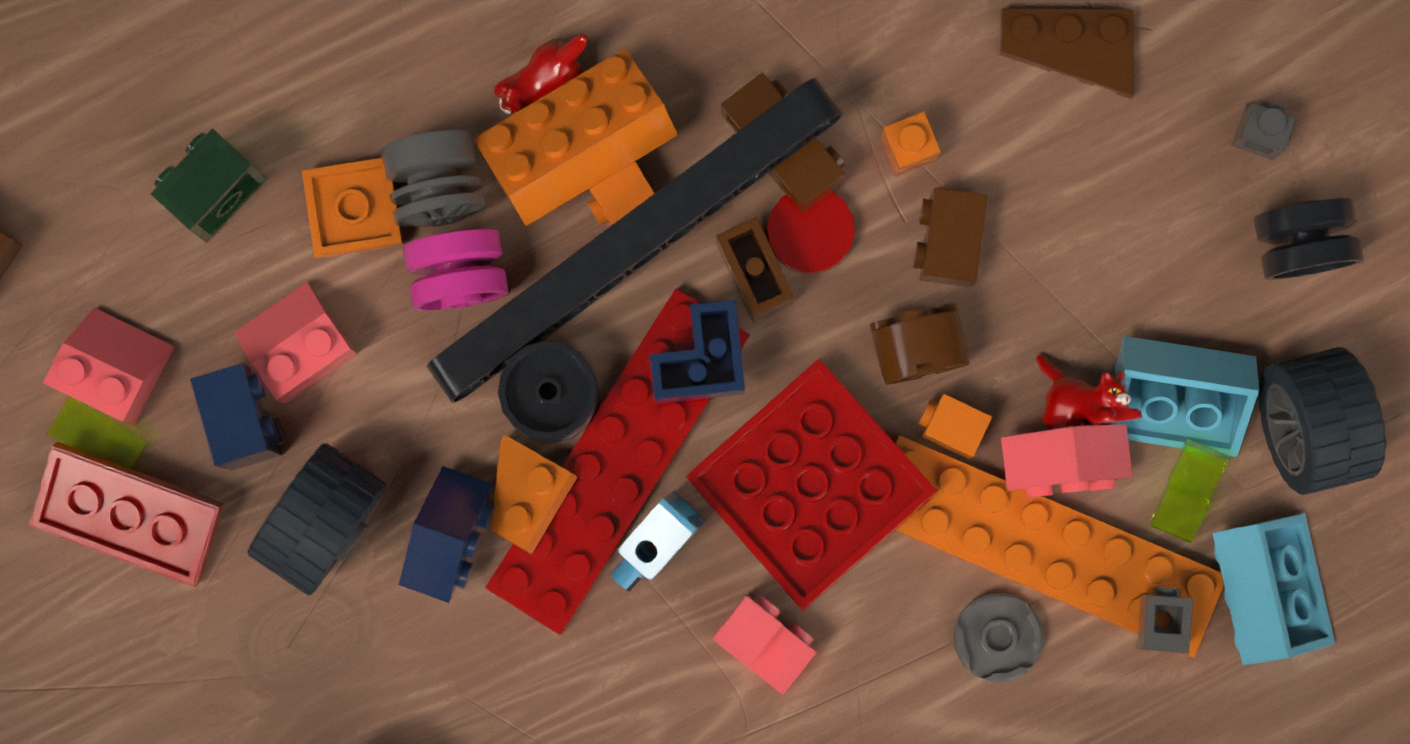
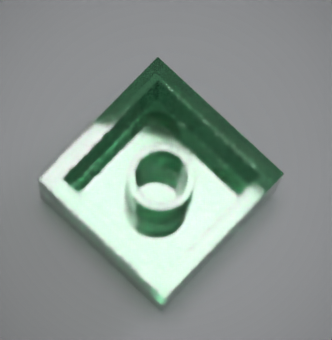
(207, 185)

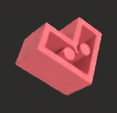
(1069, 457)
(764, 642)

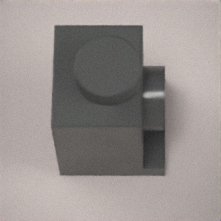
(1263, 130)
(1176, 634)

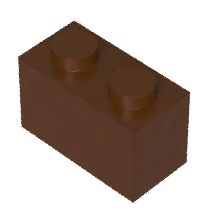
(951, 237)
(754, 269)

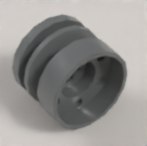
(432, 168)

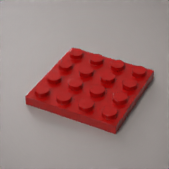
(811, 485)

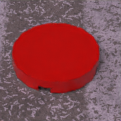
(814, 239)

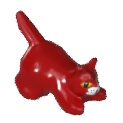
(548, 69)
(1080, 402)

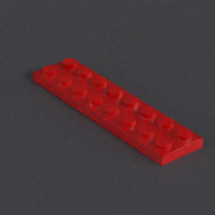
(615, 471)

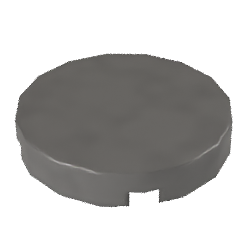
(998, 637)

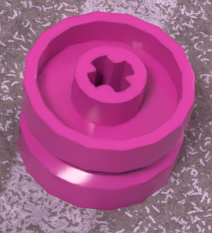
(455, 270)

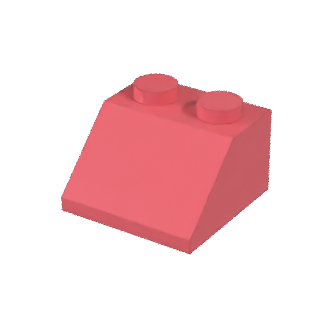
(294, 344)
(109, 366)

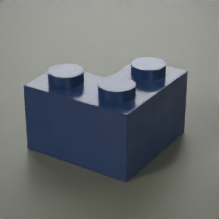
(712, 367)
(234, 418)
(446, 534)

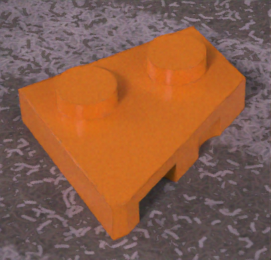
(526, 494)

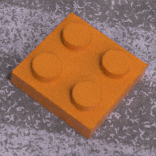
(350, 208)

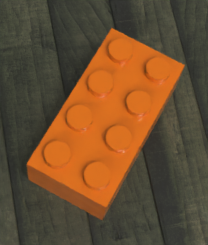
(576, 136)

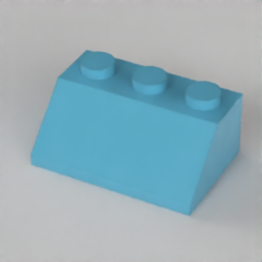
(1187, 394)
(1273, 589)

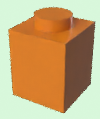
(910, 144)
(619, 194)
(954, 425)

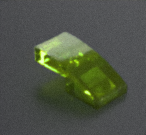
(95, 433)
(1189, 490)

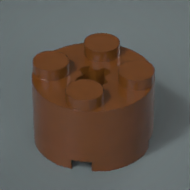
(920, 343)

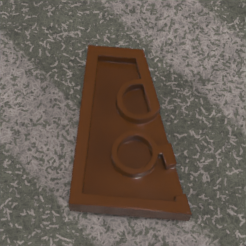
(1073, 42)

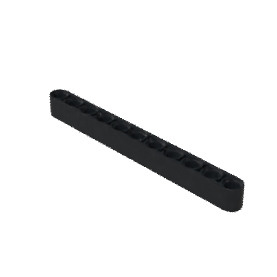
(635, 239)

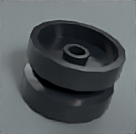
(1307, 233)
(537, 368)

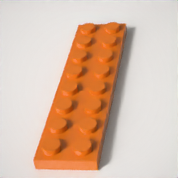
(1052, 546)

